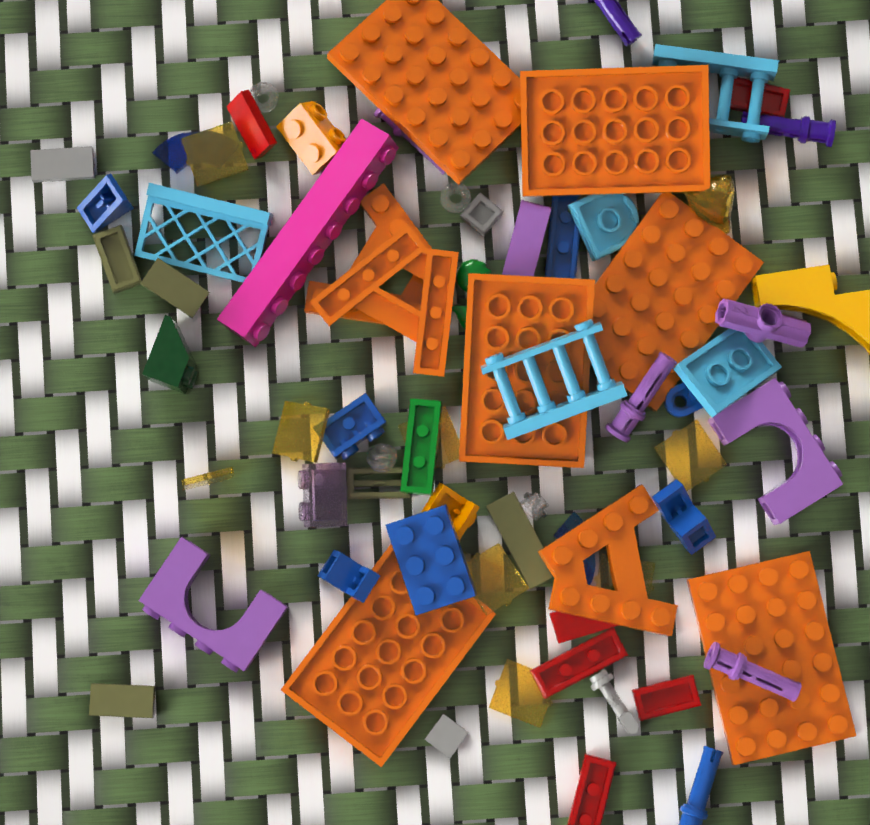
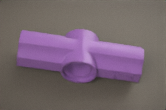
(762, 323)

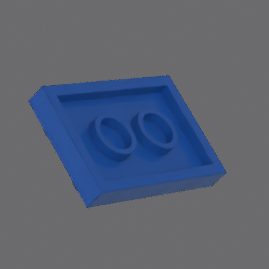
(431, 559)

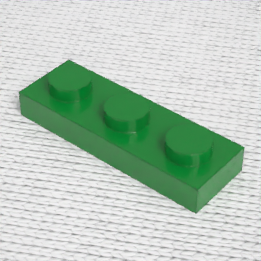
(421, 447)

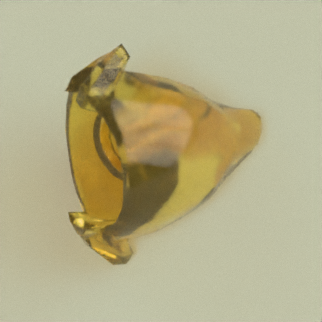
(715, 203)

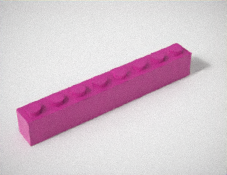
(308, 233)

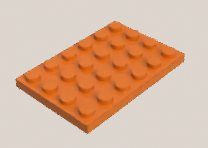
(433, 82)
(615, 130)
(666, 292)
(509, 317)
(780, 623)
(383, 662)

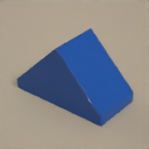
(104, 204)

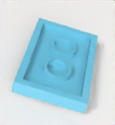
(726, 370)

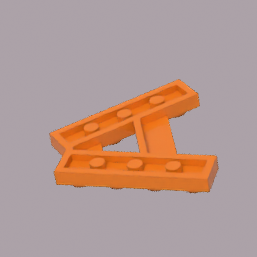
(388, 219)
(361, 290)
(629, 601)

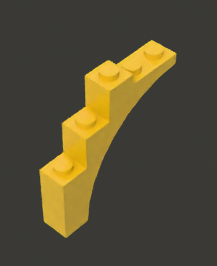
(813, 293)

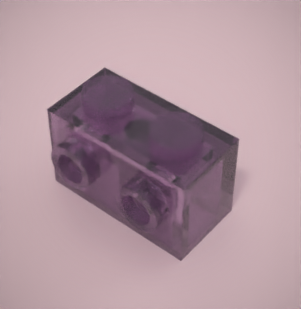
(323, 495)

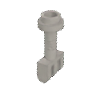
(602, 681)

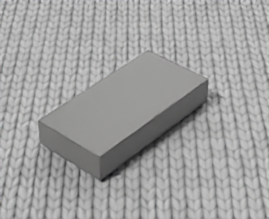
(62, 164)

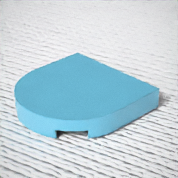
(604, 222)

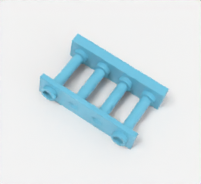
(729, 68)
(577, 399)

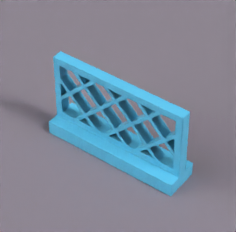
(208, 207)

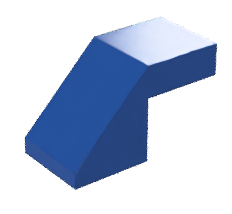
(683, 517)
(348, 576)

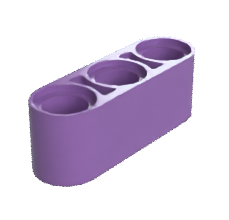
(526, 239)

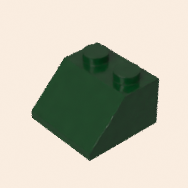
(171, 360)

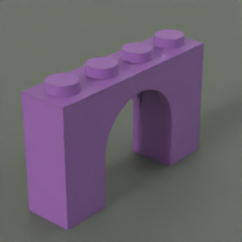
(813, 472)
(169, 598)

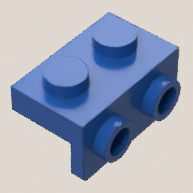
(353, 425)

